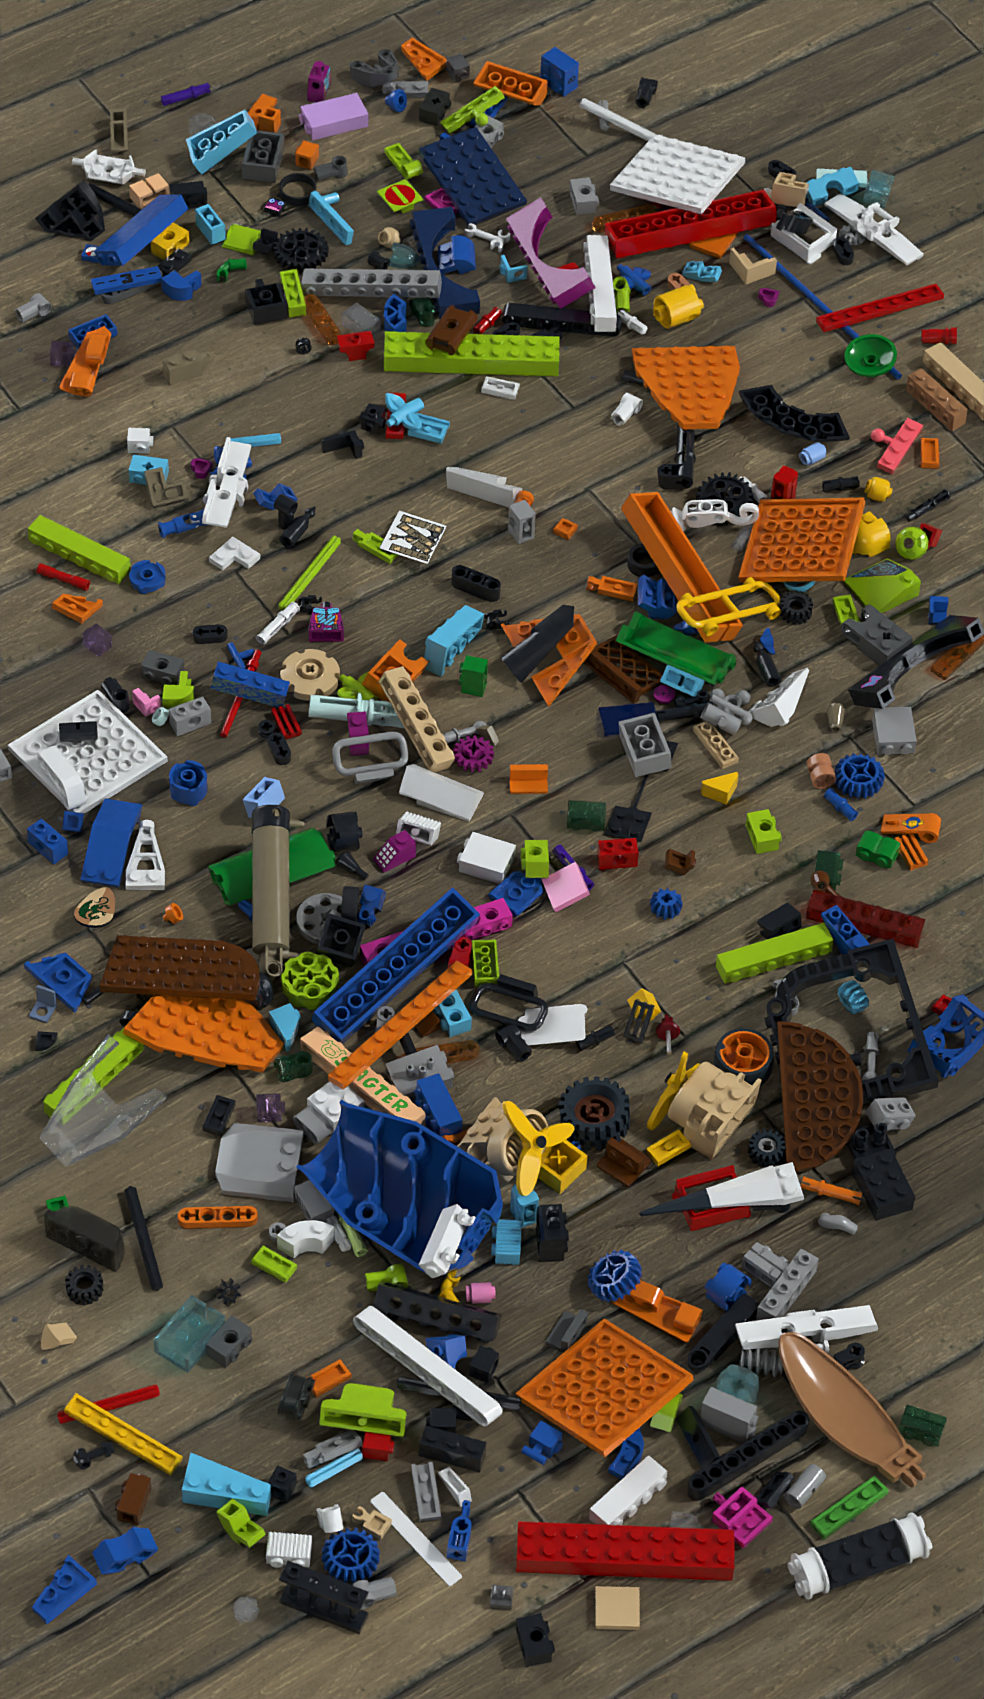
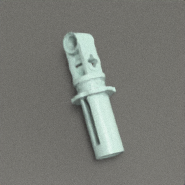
(337, 709)

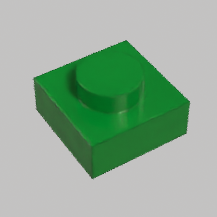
(57, 1203)

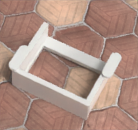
(811, 252)

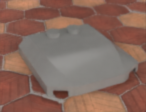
(259, 1162)

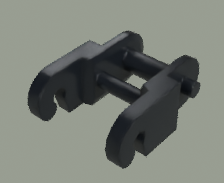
(308, 600)
(494, 615)

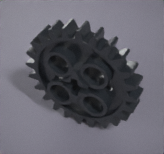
(300, 249)
(710, 492)

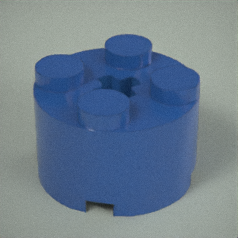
(188, 782)
(727, 1286)

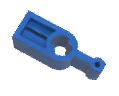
(460, 1534)

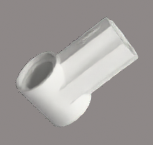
(628, 405)

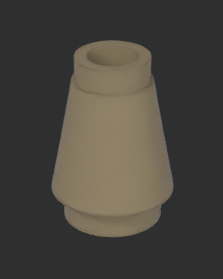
(835, 716)

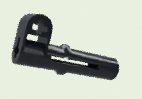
(683, 470)

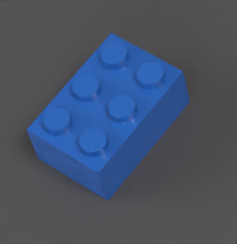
(438, 1105)

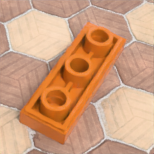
(263, 100)

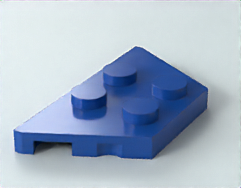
(63, 976)

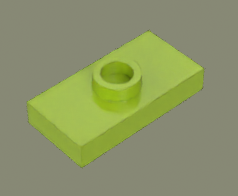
(274, 1264)

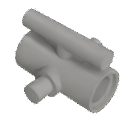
(723, 715)

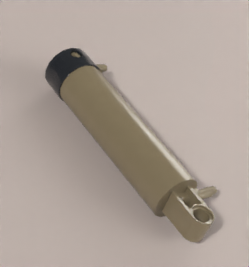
(271, 886)

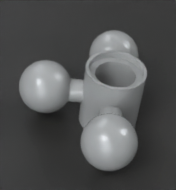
(739, 699)

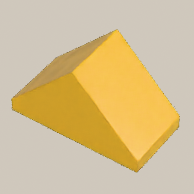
(720, 787)

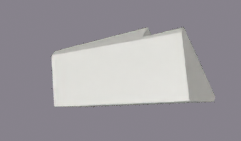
(481, 485)
(440, 793)

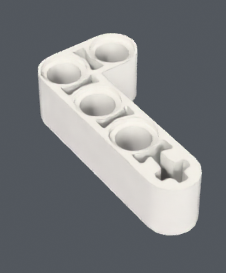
(63, 776)

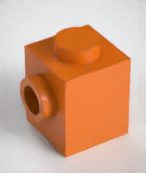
(269, 119)
(307, 154)

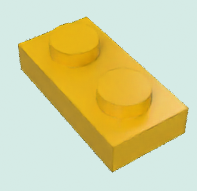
(668, 1147)

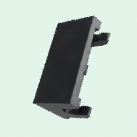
(780, 921)

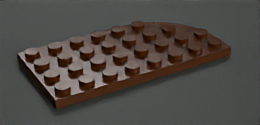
(180, 968)

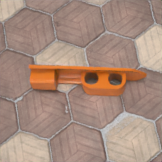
(86, 363)
(661, 1311)

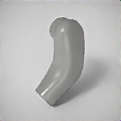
(837, 1222)

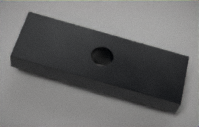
(697, 1437)

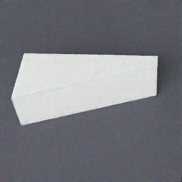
(455, 1485)

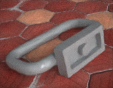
(370, 772)

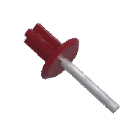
(668, 1031)

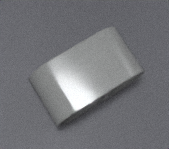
(313, 1124)

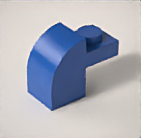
(181, 288)

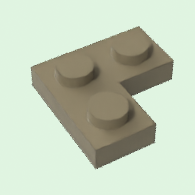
(160, 491)

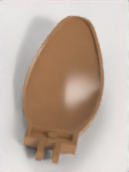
(847, 1410)

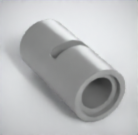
(805, 1486)

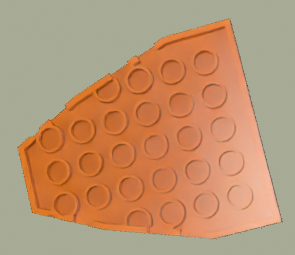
(690, 381)
(208, 1030)

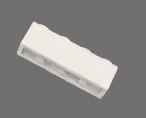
(629, 1493)

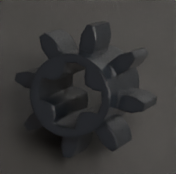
(233, 1291)

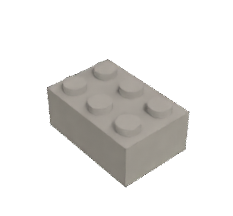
(645, 744)

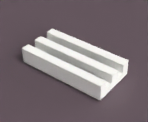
(498, 388)

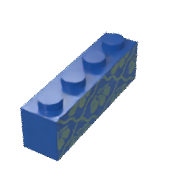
(249, 685)

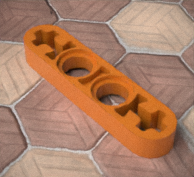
(217, 1213)

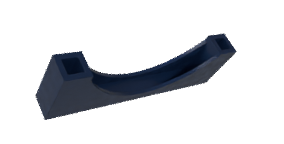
(429, 229)

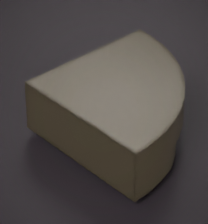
(488, 733)

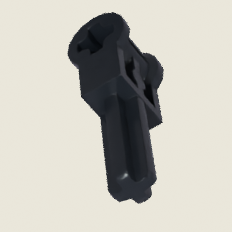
(850, 1359)

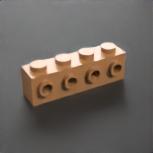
(936, 399)

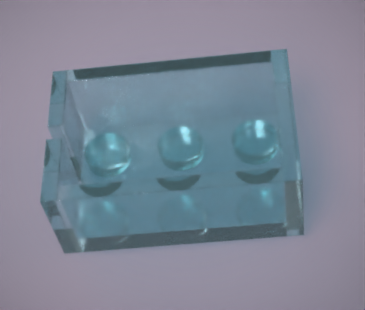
(187, 1332)

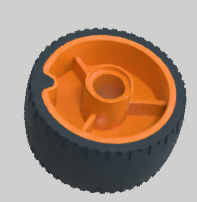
(746, 1053)

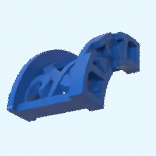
(953, 1013)

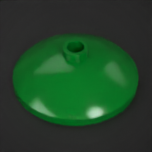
(870, 355)

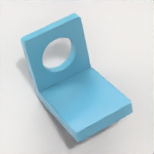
(510, 272)

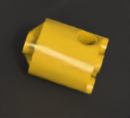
(677, 306)

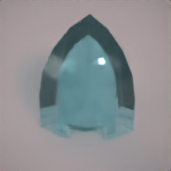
(403, 256)

